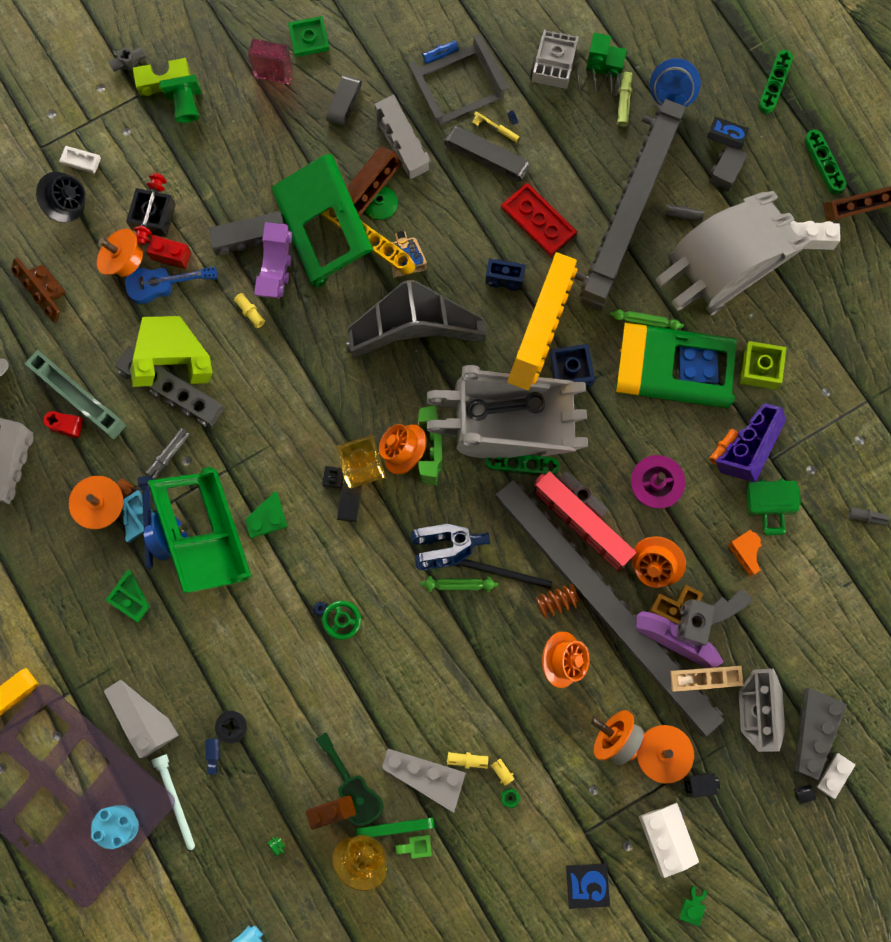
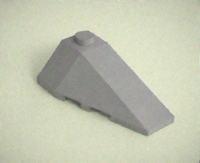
(140, 720)

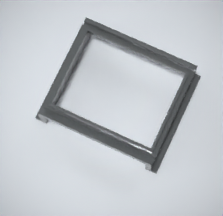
(489, 66)

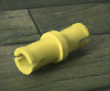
(249, 310)
(467, 760)

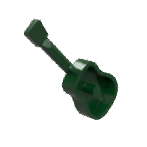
(365, 800)

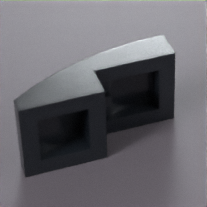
(349, 503)

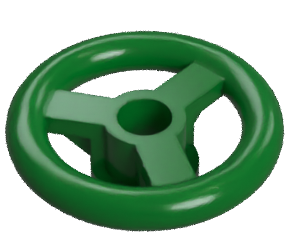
(348, 621)

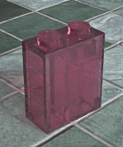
(270, 61)

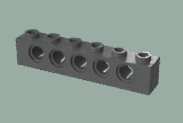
(212, 408)

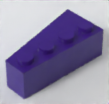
(752, 447)

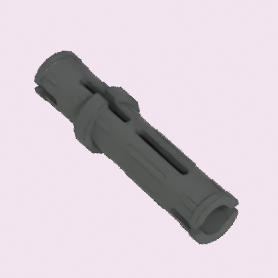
(168, 452)

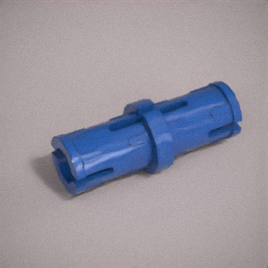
(451, 48)

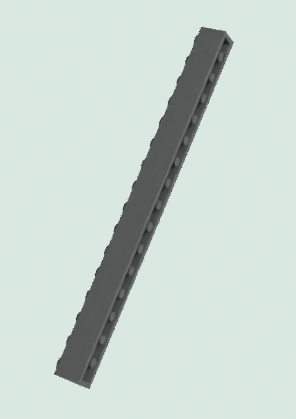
(606, 605)

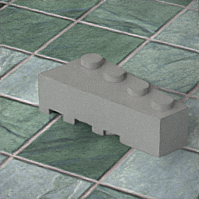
(401, 136)
(13, 454)

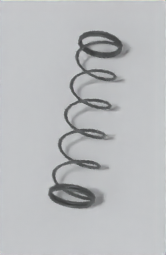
(616, 86)

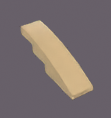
(706, 678)

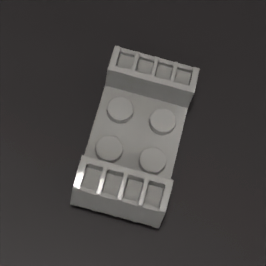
(555, 59)

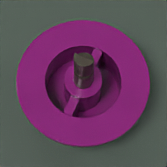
(658, 481)

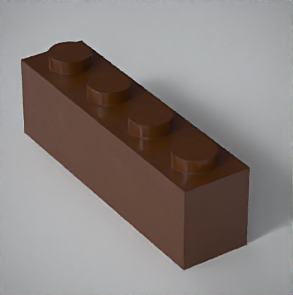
(373, 178)
(857, 204)

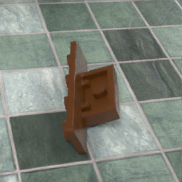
(41, 286)

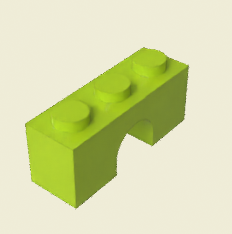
(148, 82)

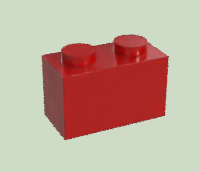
(168, 252)

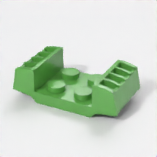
(430, 469)

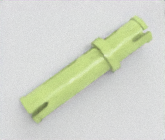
(624, 101)

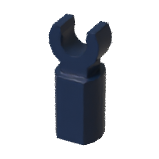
(212, 755)

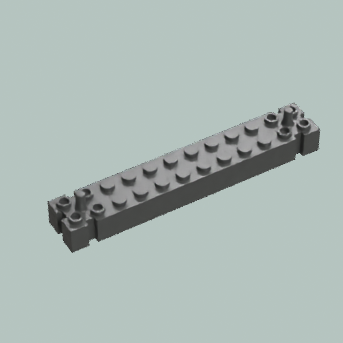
(631, 204)

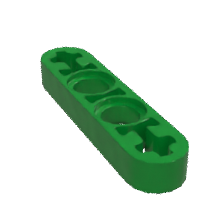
(775, 81)
(821, 163)
(521, 467)
(397, 827)

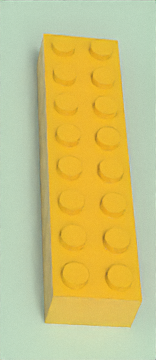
(542, 322)

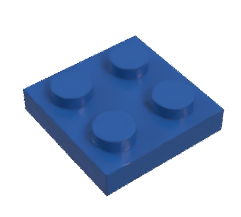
(698, 365)

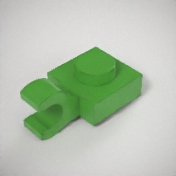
(418, 846)

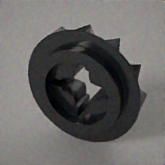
(225, 719)

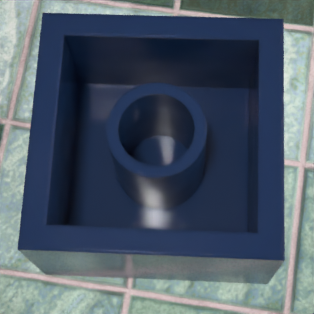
(572, 364)

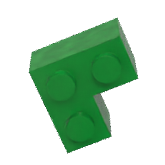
(605, 57)

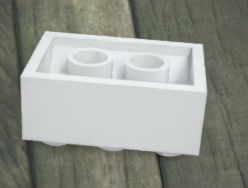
(669, 840)

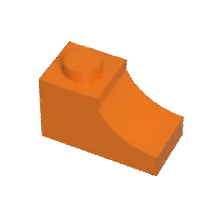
(745, 550)

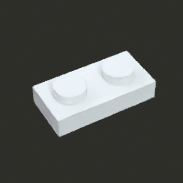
(835, 776)

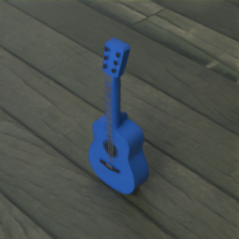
(147, 284)

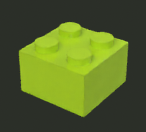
(762, 365)

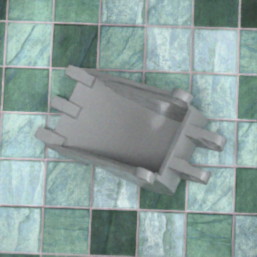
(732, 251)
(509, 432)

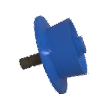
(156, 540)

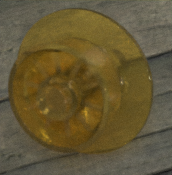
(360, 862)

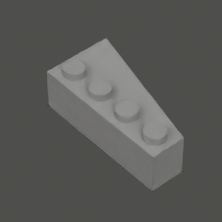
(429, 778)

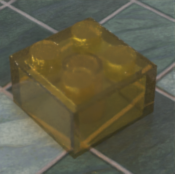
(361, 461)

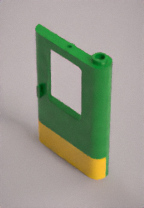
(649, 362)

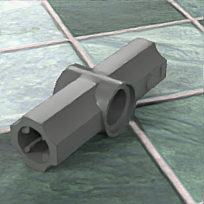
(591, 501)

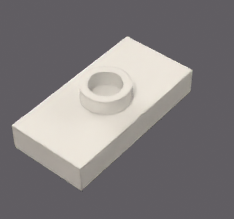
(80, 159)

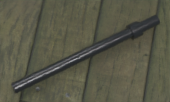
(504, 573)

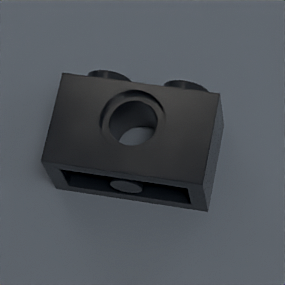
(701, 785)

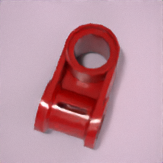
(66, 424)

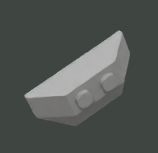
(762, 710)

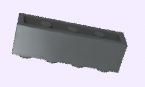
(241, 234)

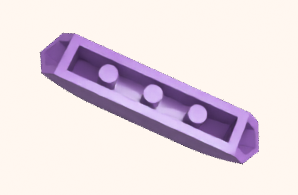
(665, 633)

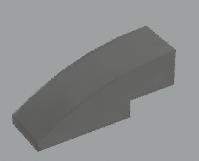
(726, 609)

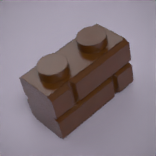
(331, 812)

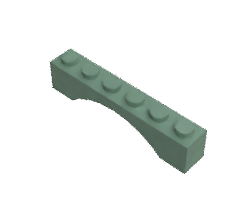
(75, 394)

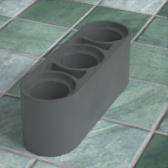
(344, 100)

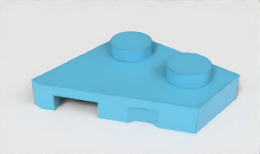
(134, 516)

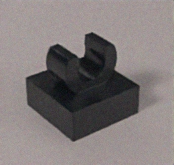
(333, 477)

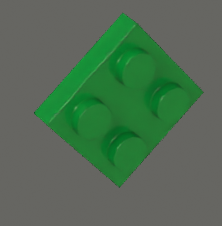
(308, 36)

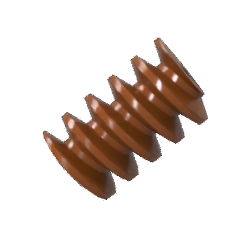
(557, 601)

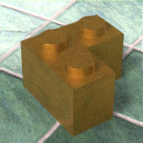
(671, 609)

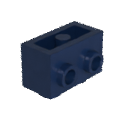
(505, 274)

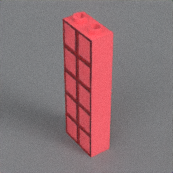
(583, 521)

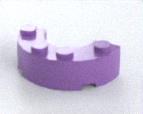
(275, 261)

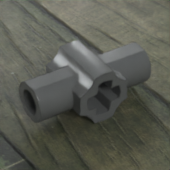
(127, 59)

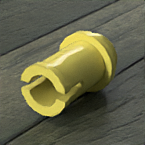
(502, 772)

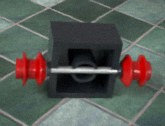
(151, 210)

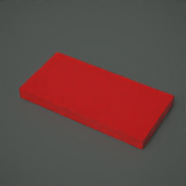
(538, 219)

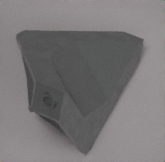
(412, 313)

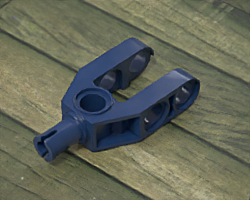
(452, 555)

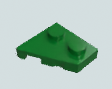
(267, 517)
(129, 597)

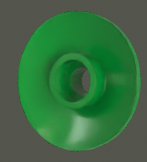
(385, 208)

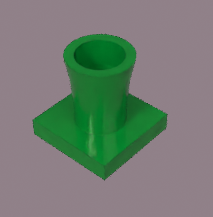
(182, 92)

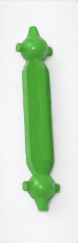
(646, 319)
(458, 584)

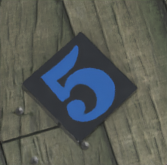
(728, 133)
(587, 886)

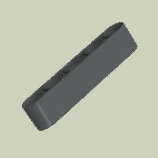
(487, 153)

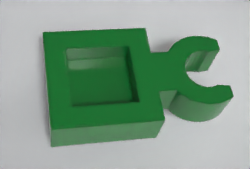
(691, 909)

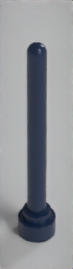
(143, 484)

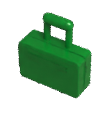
(773, 499)

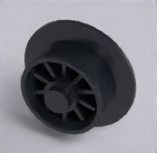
(60, 196)

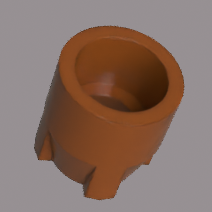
(126, 487)

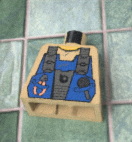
(413, 249)

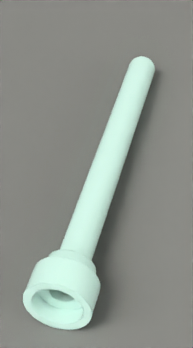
(161, 765)

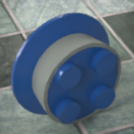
(675, 81)

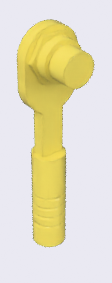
(501, 129)

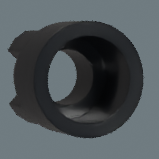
(805, 794)

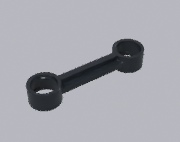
(506, 406)

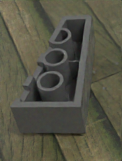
(816, 732)

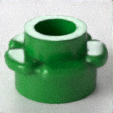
(515, 798)
(276, 846)

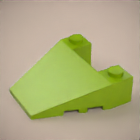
(168, 342)

